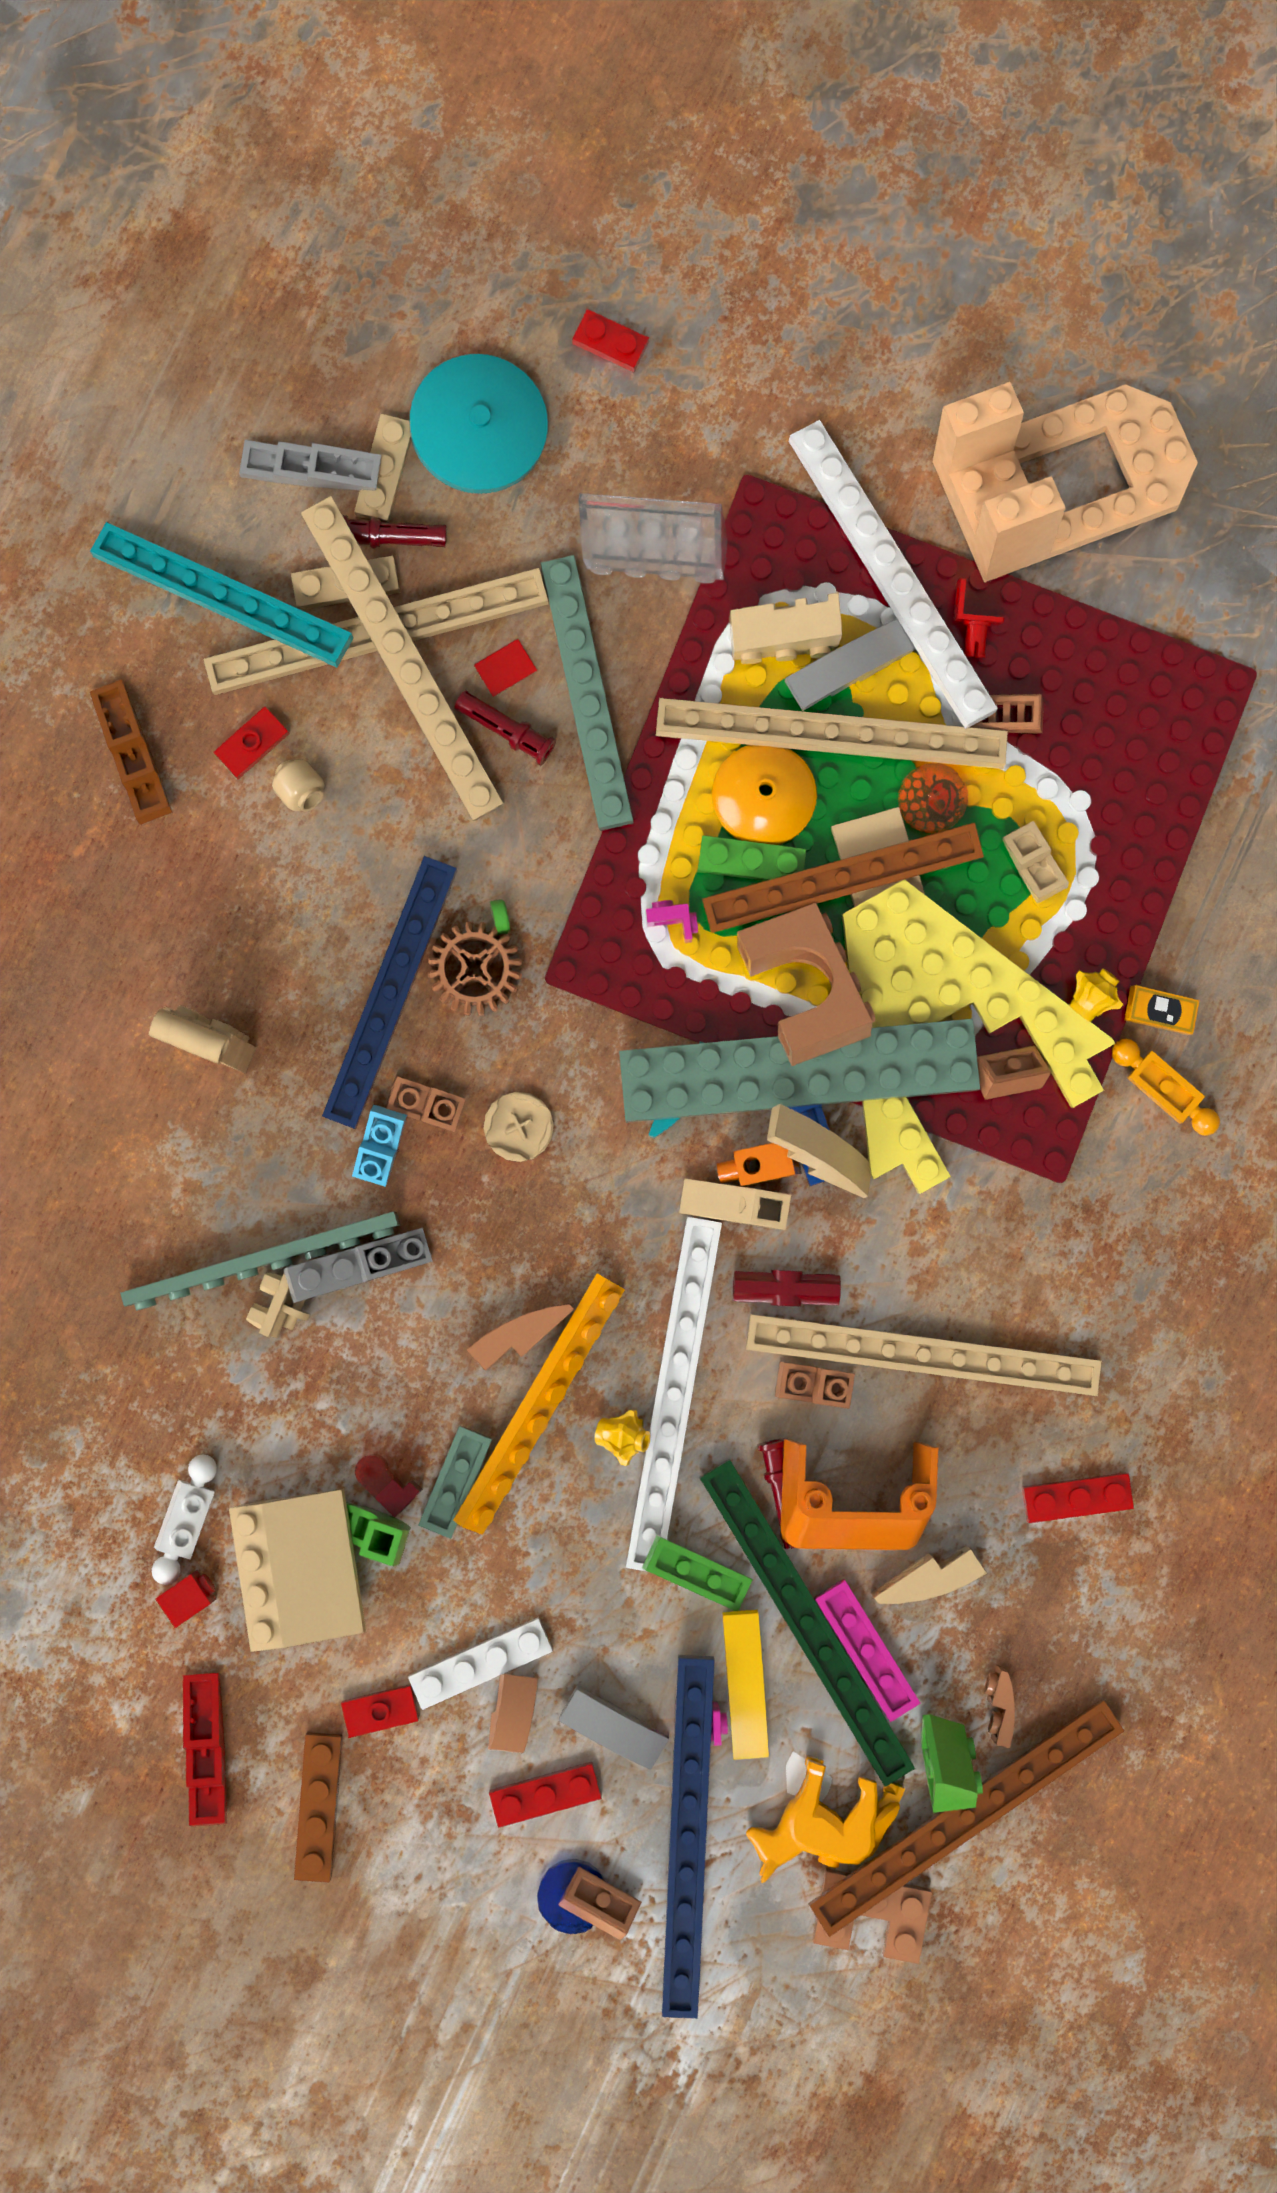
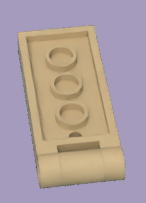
(202, 1037)

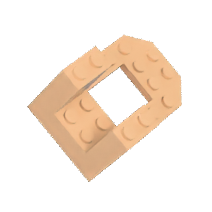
(1025, 523)

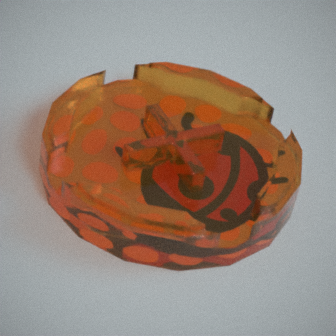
(932, 798)

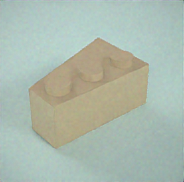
(785, 630)

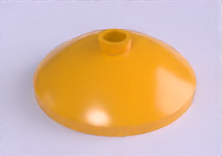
(757, 817)

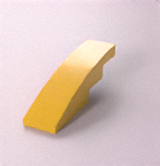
(745, 1684)

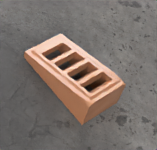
(1020, 726)

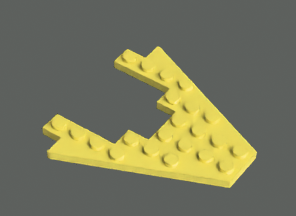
(924, 967)

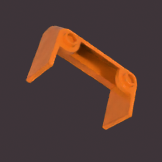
(812, 1524)

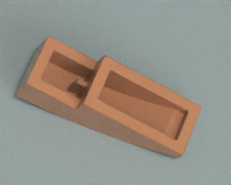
(518, 1333)

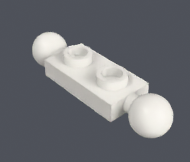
(184, 1519)

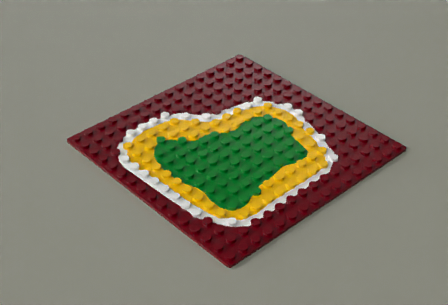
(1111, 783)

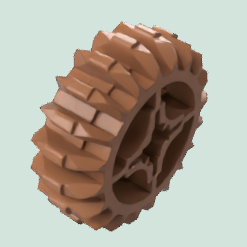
(486, 957)

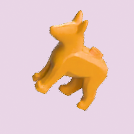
(819, 1830)

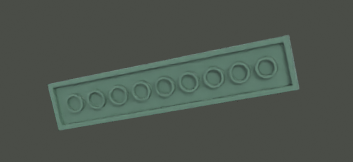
(759, 1075)

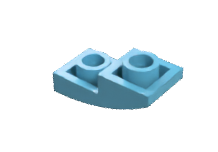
(379, 1145)

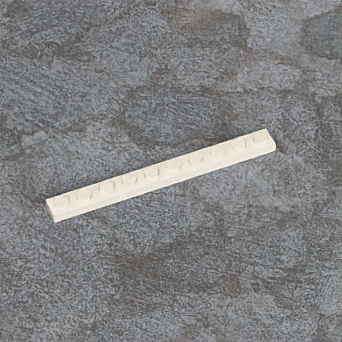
(892, 574)
(674, 1387)

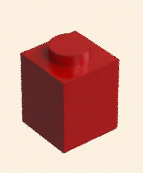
(187, 1598)

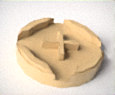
(518, 1126)

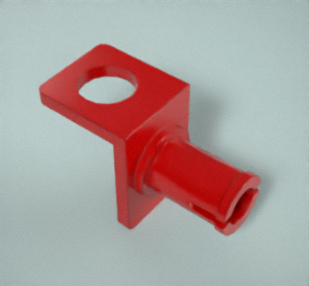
(976, 624)

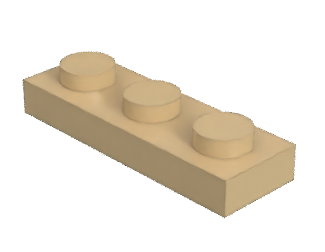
(393, 444)
(322, 588)

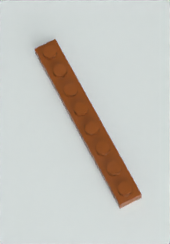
(842, 877)

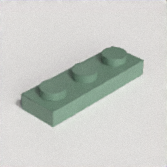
(455, 1481)

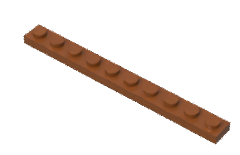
(953, 1828)

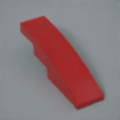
(204, 1749)

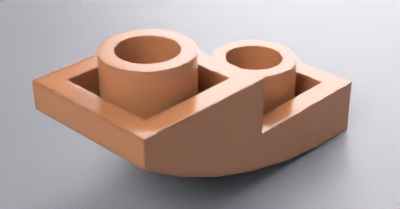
(425, 1104)
(814, 1385)
(1001, 1695)
(513, 1714)

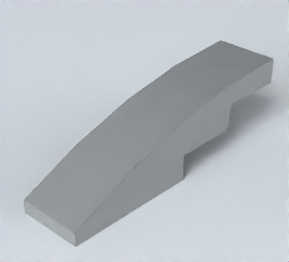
(310, 466)
(849, 664)

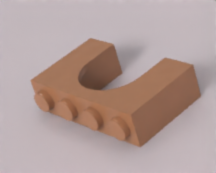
(807, 938)

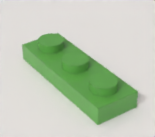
(748, 859)
(697, 1573)

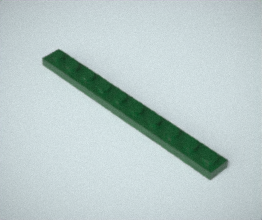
(807, 1623)

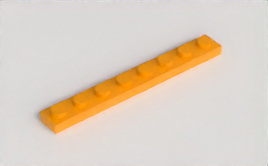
(539, 1405)

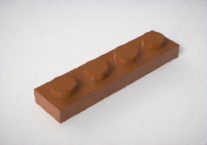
(318, 1807)

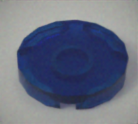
(551, 1890)

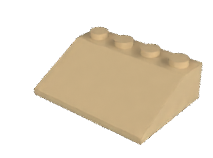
(297, 1570)

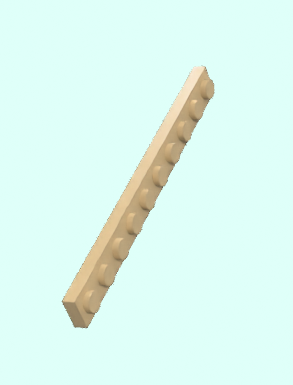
(420, 619)
(402, 658)
(831, 733)
(923, 1355)

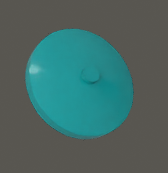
(478, 423)

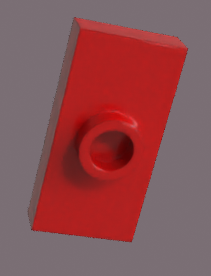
(251, 742)
(380, 1711)

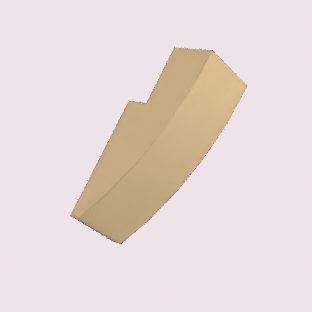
(929, 1580)

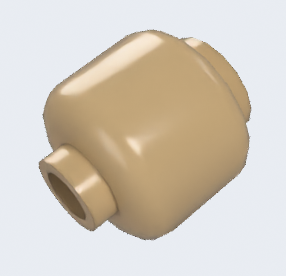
(298, 785)

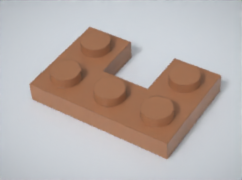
(906, 1917)

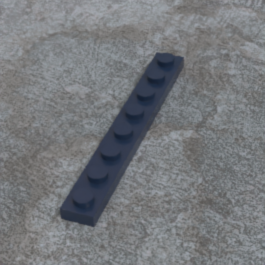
(389, 992)

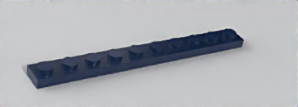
(687, 1836)

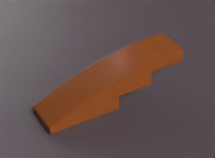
(130, 752)

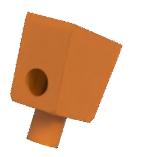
(773, 1165)

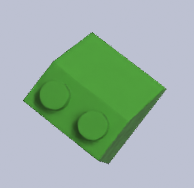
(948, 1764)

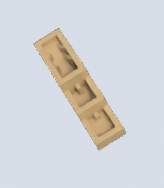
(820, 1149)

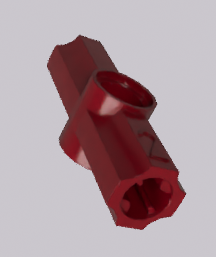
(786, 1288)

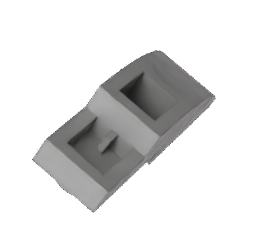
(357, 1265)

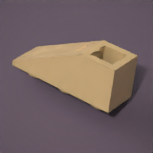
(735, 1204)

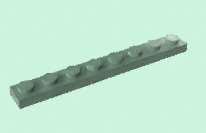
(587, 693)
(247, 1265)

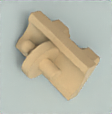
(271, 1319)

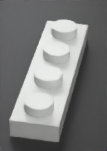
(480, 1663)

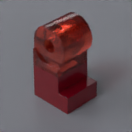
(383, 1485)

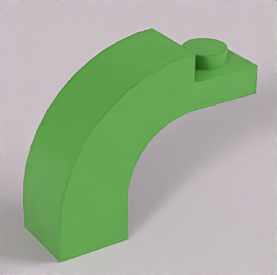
(378, 1534)

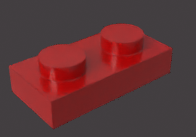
(610, 340)

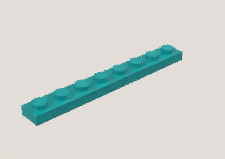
(221, 594)

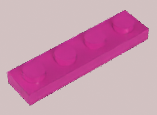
(867, 1650)

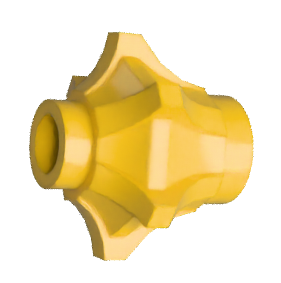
(1095, 994)
(623, 1436)

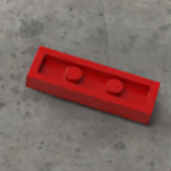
(1077, 1497)
(545, 1794)

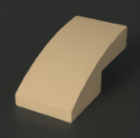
(1034, 862)

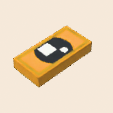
(1161, 1010)

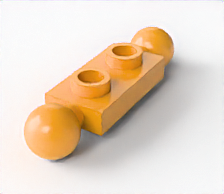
(1165, 1087)

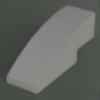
(613, 1728)

